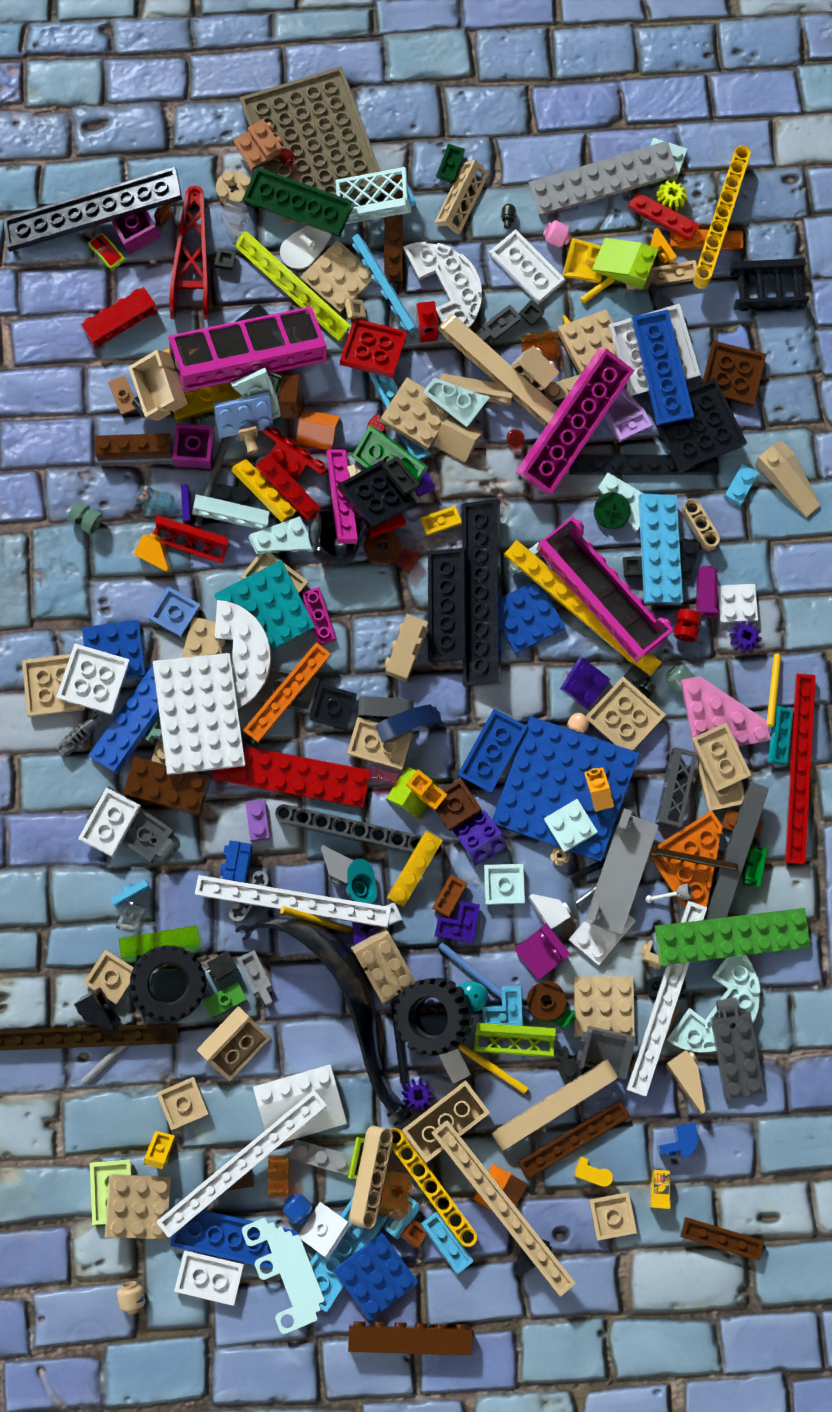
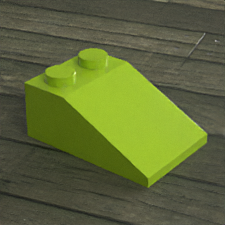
(625, 261)

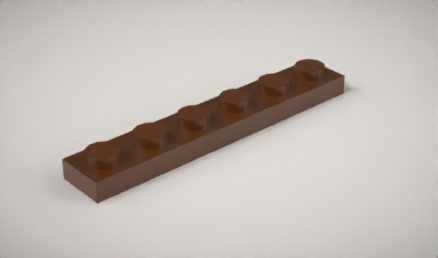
(393, 238)

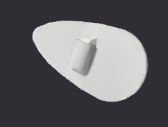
(303, 247)

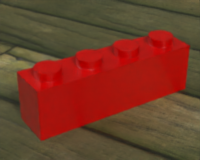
(119, 317)

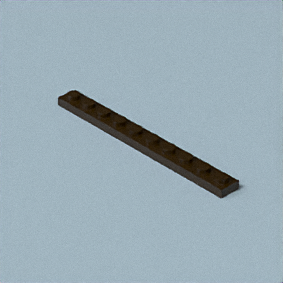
(88, 1037)

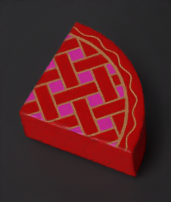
(375, 422)

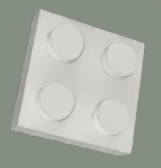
(737, 603)

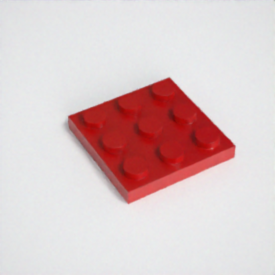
(373, 348)

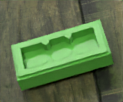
(225, 1000)

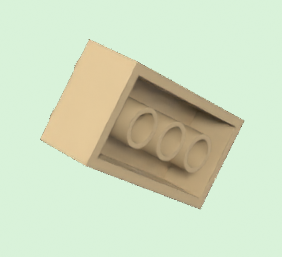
(459, 1107)

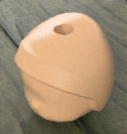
(578, 723)

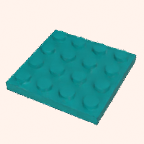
(273, 602)

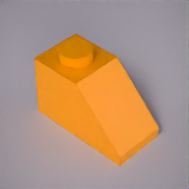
(153, 551)

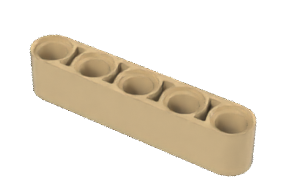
(371, 1177)

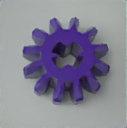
(743, 643)
(425, 1094)

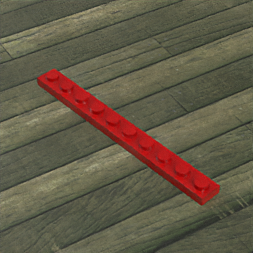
(800, 769)

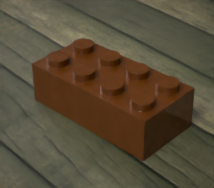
(178, 792)

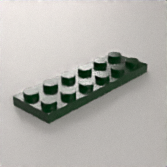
(298, 201)

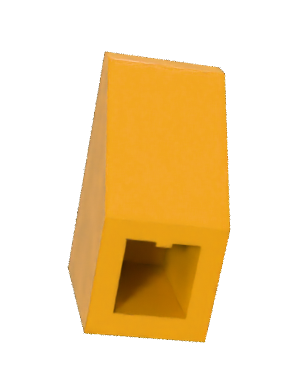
(599, 789)

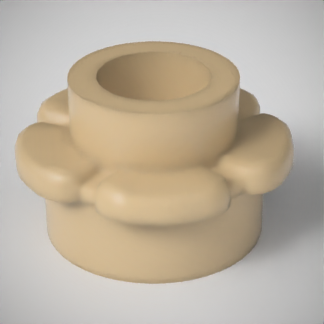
(559, 861)

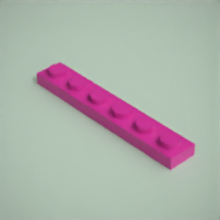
(342, 509)

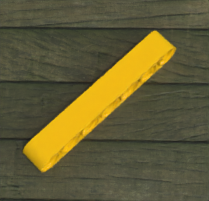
(435, 1196)

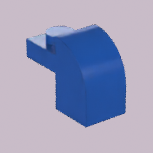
(686, 1141)

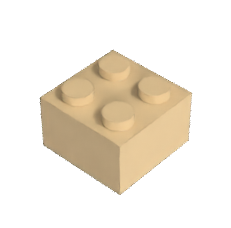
(535, 368)

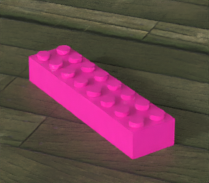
(575, 421)

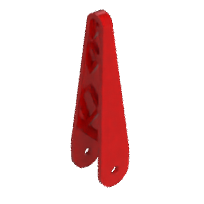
(177, 272)

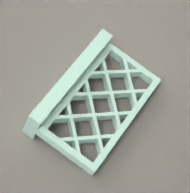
(381, 209)

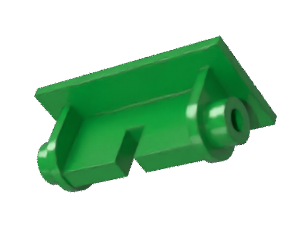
(755, 866)

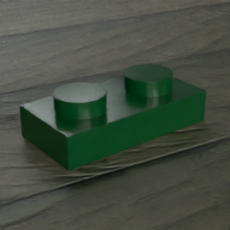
(450, 163)

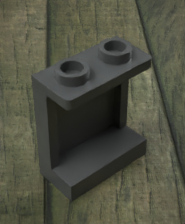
(604, 1045)

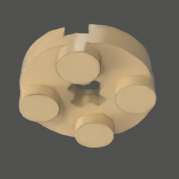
(231, 179)

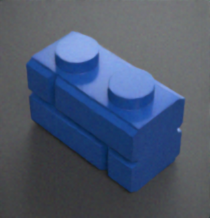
(237, 862)

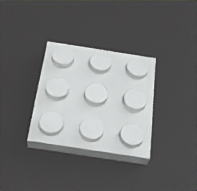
(93, 679)

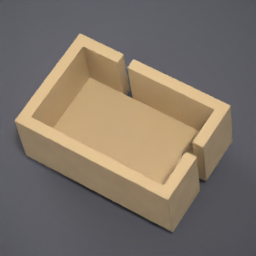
(157, 385)
(383, 965)

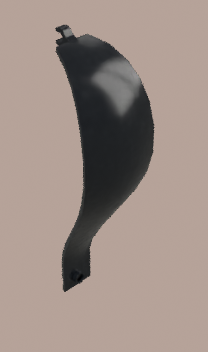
(357, 994)

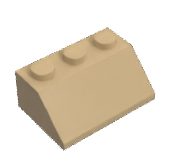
(233, 1044)

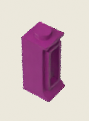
(707, 591)

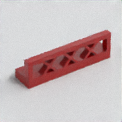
(193, 533)

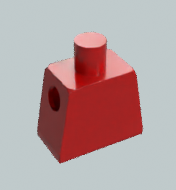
(427, 318)

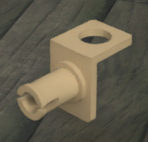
(249, 436)

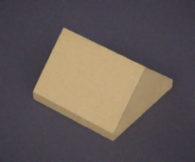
(457, 439)

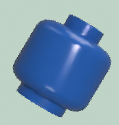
(297, 1208)

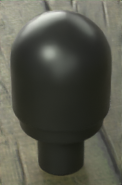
(508, 215)

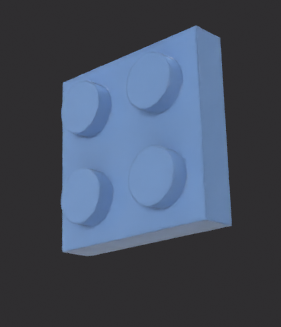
(174, 611)

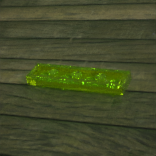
(140, 944)

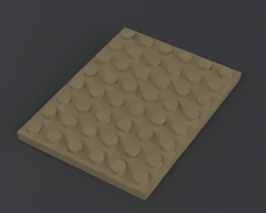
(321, 127)

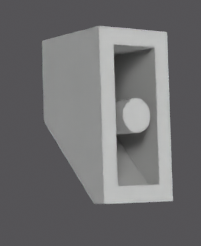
(336, 865)

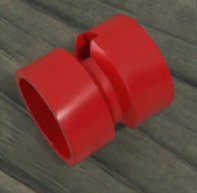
(687, 625)

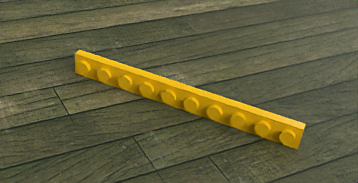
(557, 588)

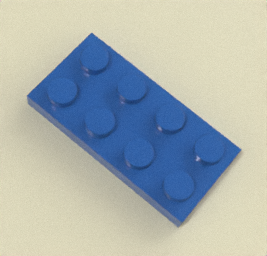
(492, 751)

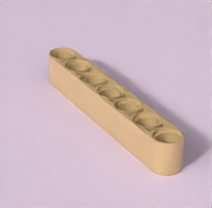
(554, 1105)

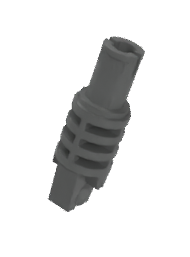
(78, 735)

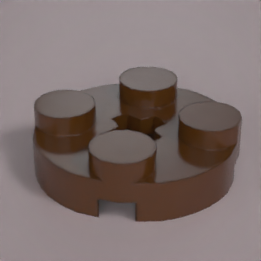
(379, 557)
(556, 995)

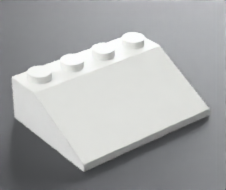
(281, 1095)

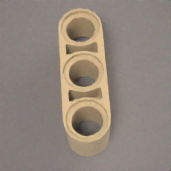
(700, 534)

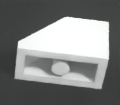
(550, 910)

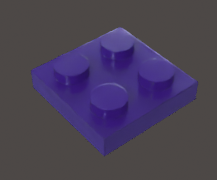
(585, 683)

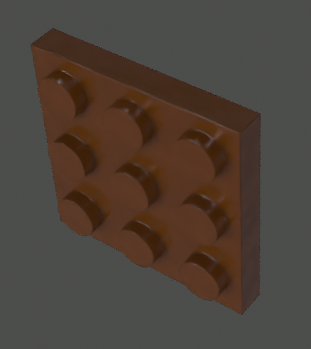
(736, 371)

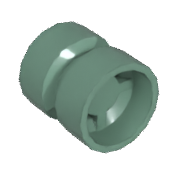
(82, 516)

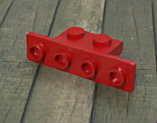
(291, 456)

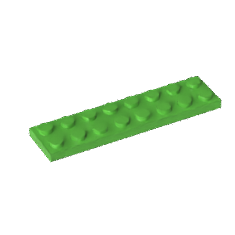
(732, 936)

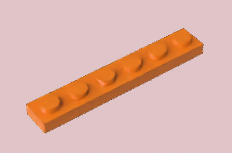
(287, 692)

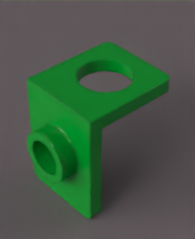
(566, 1020)

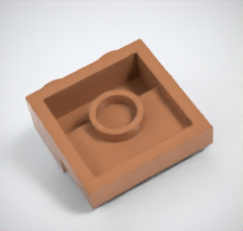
(258, 144)

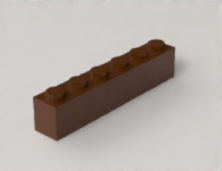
(410, 1339)

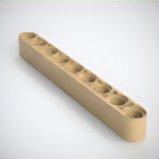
(498, 369)

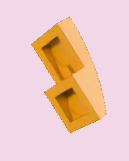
(426, 790)

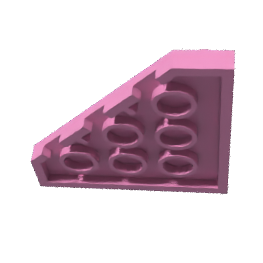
(710, 707)

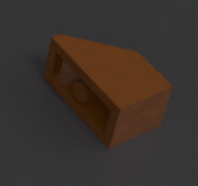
(291, 396)

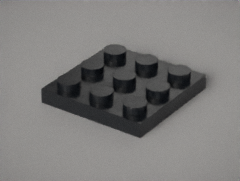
(375, 496)

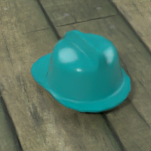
(361, 882)

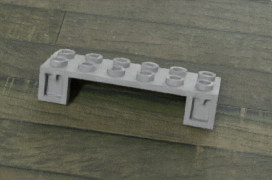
(621, 873)

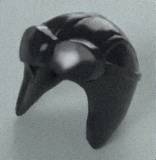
(324, 539)

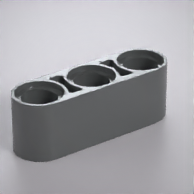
(382, 707)

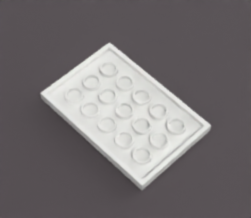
(198, 714)

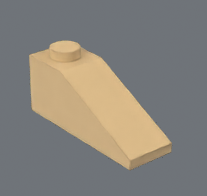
(687, 1075)

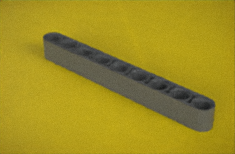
(351, 825)
(737, 851)

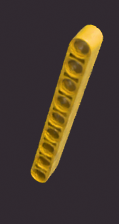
(729, 193)

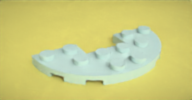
(740, 980)

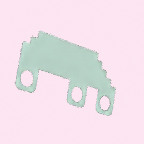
(295, 1270)

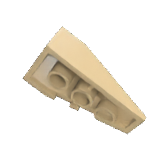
(785, 472)

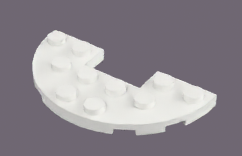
(455, 275)
(250, 649)

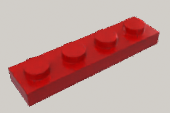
(663, 216)
(287, 487)

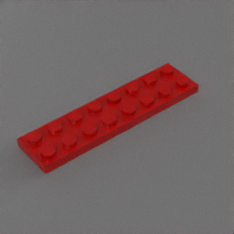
(298, 777)

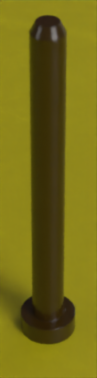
(693, 858)

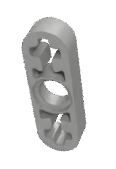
(244, 911)

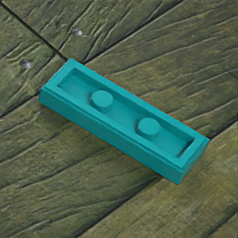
(780, 736)

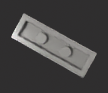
(321, 1157)

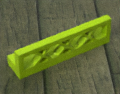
(514, 1032)

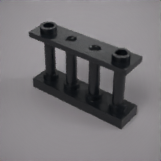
(776, 268)

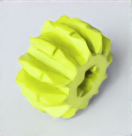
(672, 195)

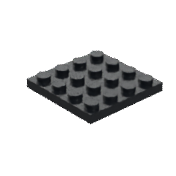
(707, 434)

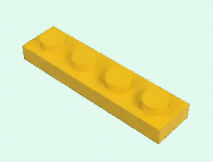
(264, 490)
(414, 868)

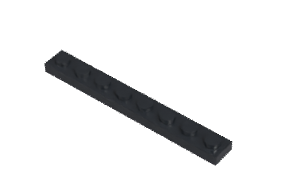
(636, 465)

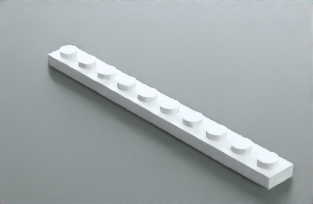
(308, 903)
(661, 1015)
(241, 1163)

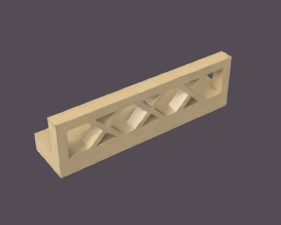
(458, 191)
(486, 388)

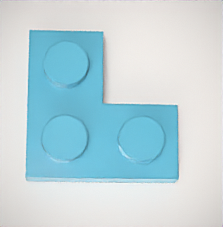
(511, 1010)

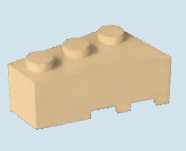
(406, 648)

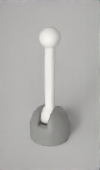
(683, 892)

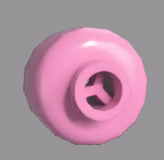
(557, 234)

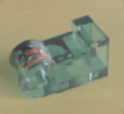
(155, 499)

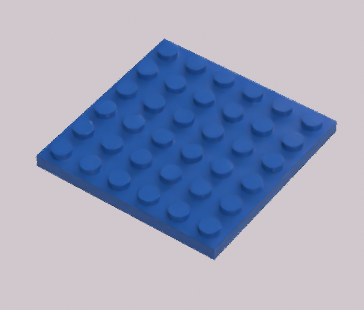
(551, 775)

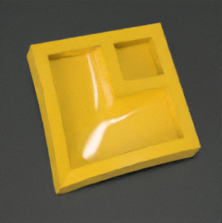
(581, 261)

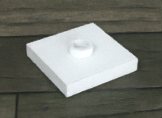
(324, 1230)

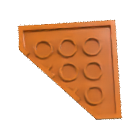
(698, 839)

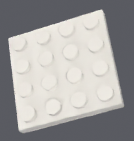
(627, 349)

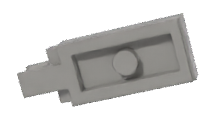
(256, 976)

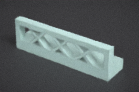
(230, 512)

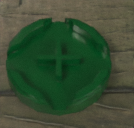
(612, 510)

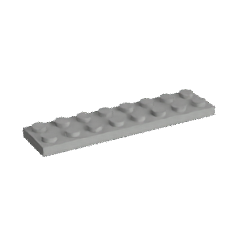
(603, 178)

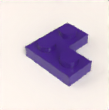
(461, 929)

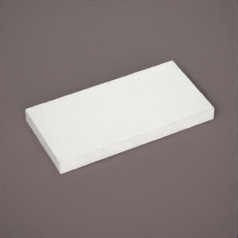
(527, 267)

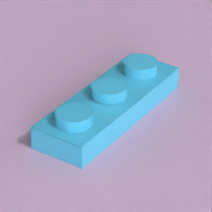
(446, 1242)

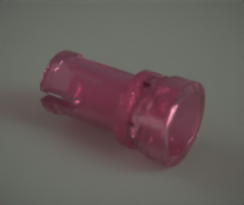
(382, 776)

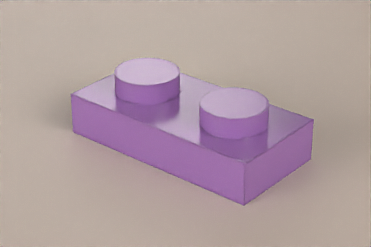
(257, 820)

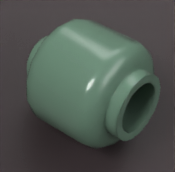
(676, 674)

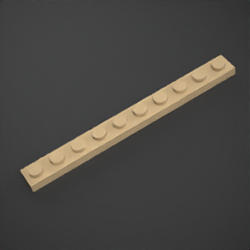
(503, 1208)

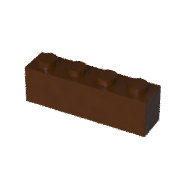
(133, 447)

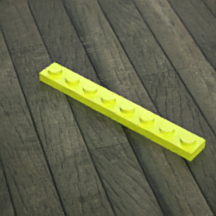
(292, 285)

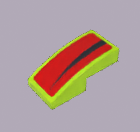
(106, 251)

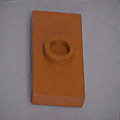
(449, 896)

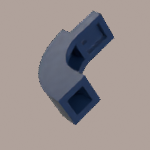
(408, 722)

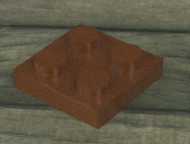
(457, 805)

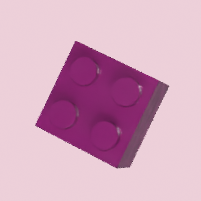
(136, 231)
(194, 446)

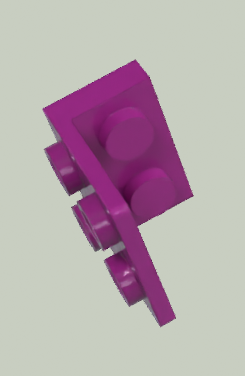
(542, 951)

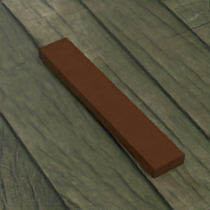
(573, 1139)

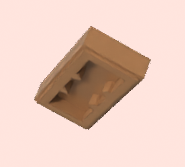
(122, 395)

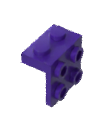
(480, 837)

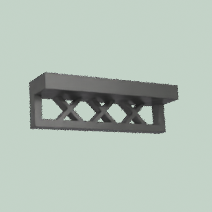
(669, 785)

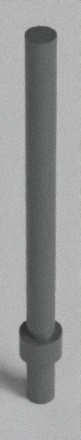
(213, 476)

